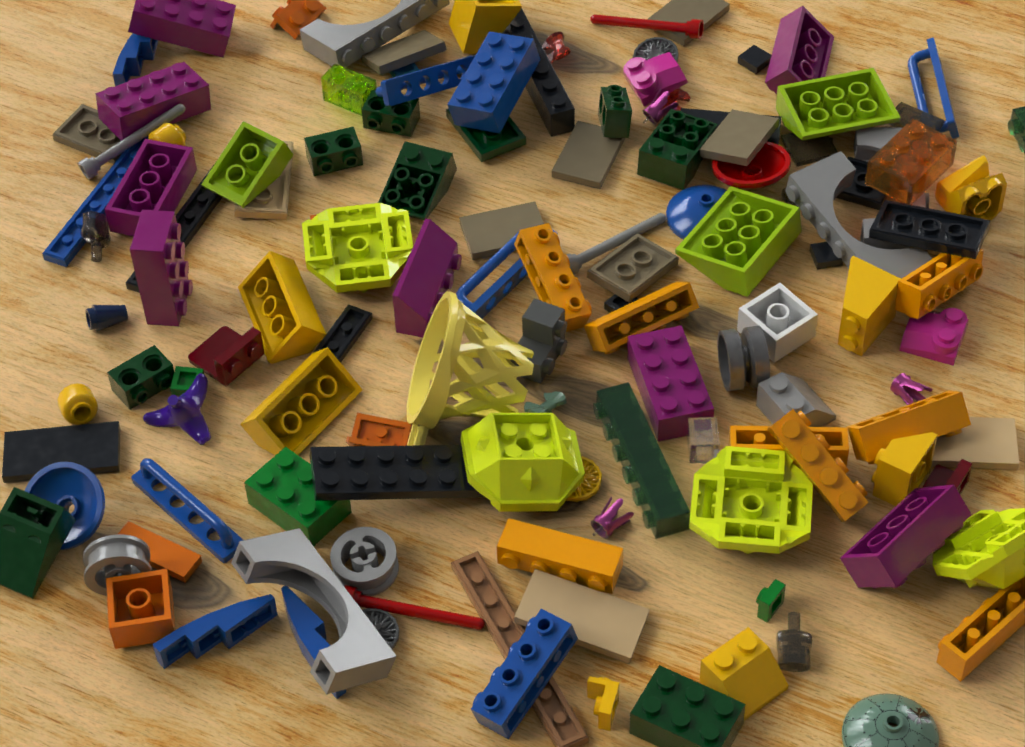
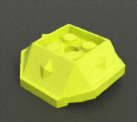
(358, 246)
(522, 461)
(751, 501)
(986, 550)

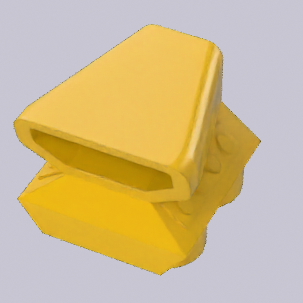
(972, 191)

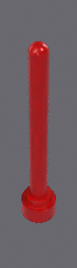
(692, 28)
(415, 610)

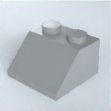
(787, 392)

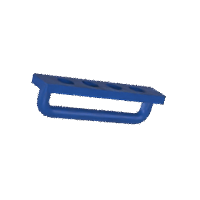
(932, 52)
(391, 88)
(500, 288)
(153, 474)

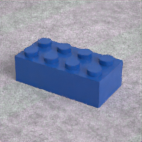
(494, 82)

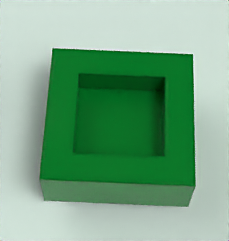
(183, 379)
(770, 600)

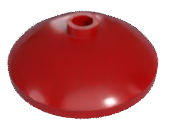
(763, 171)

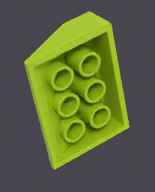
(835, 104)
(741, 239)

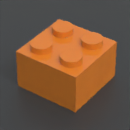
(140, 608)

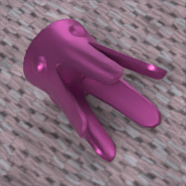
(653, 111)
(907, 388)
(603, 523)

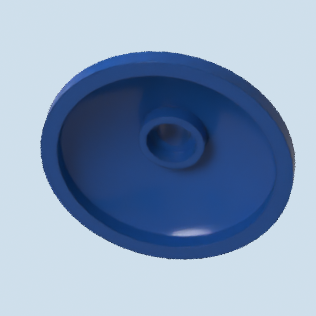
(690, 206)
(67, 485)

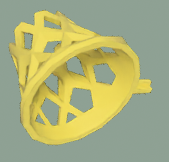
(429, 402)

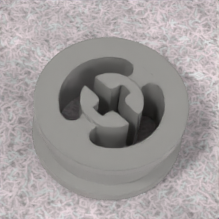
(361, 546)
(114, 557)

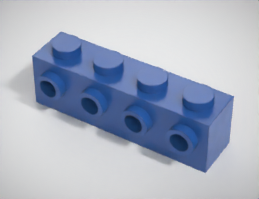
(524, 673)

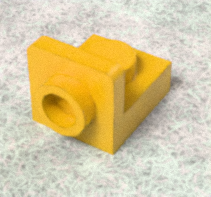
(607, 698)

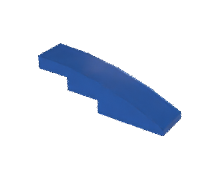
(132, 57)
(224, 625)
(306, 628)

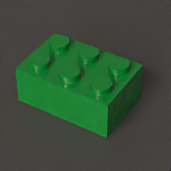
(286, 496)

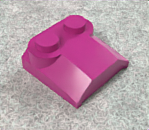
(650, 75)
(936, 335)

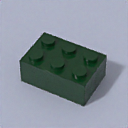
(685, 713)

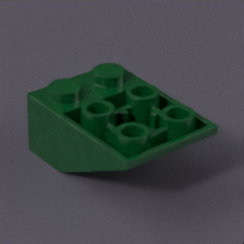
(673, 149)
(419, 179)
(30, 540)

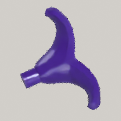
(185, 412)

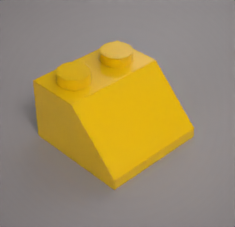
(903, 466)
(744, 671)

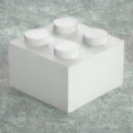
(784, 320)

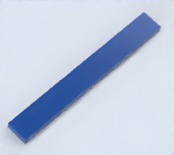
(69, 241)

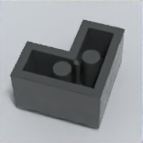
(545, 335)

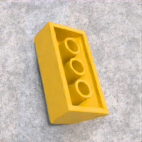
(281, 308)
(302, 404)

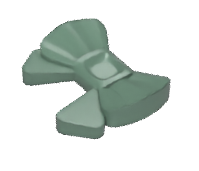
(552, 401)

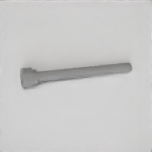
(92, 165)
(577, 260)

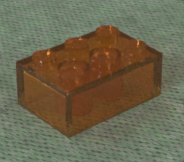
(911, 162)

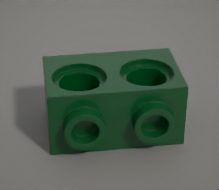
(614, 112)
(394, 119)
(333, 151)
(141, 377)

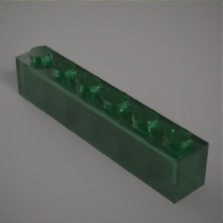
(641, 461)

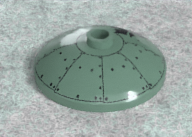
(869, 718)

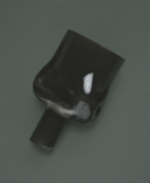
(96, 233)
(794, 646)

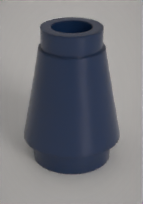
(105, 316)

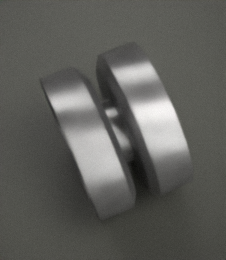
(743, 357)

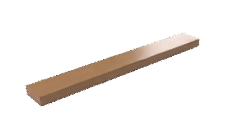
(498, 615)

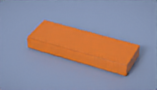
(166, 554)

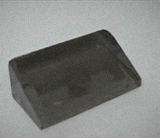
(908, 113)

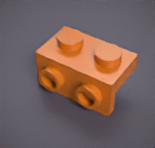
(297, 15)
(378, 431)

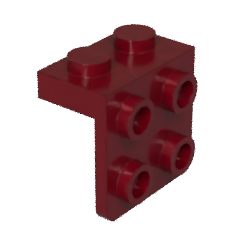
(228, 353)

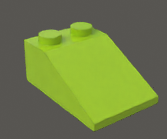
(247, 165)

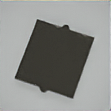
(808, 150)

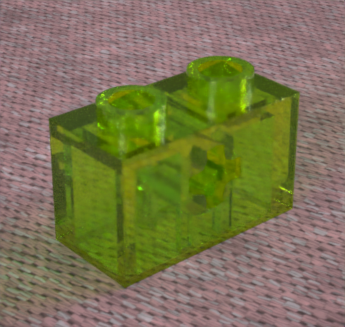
(346, 88)

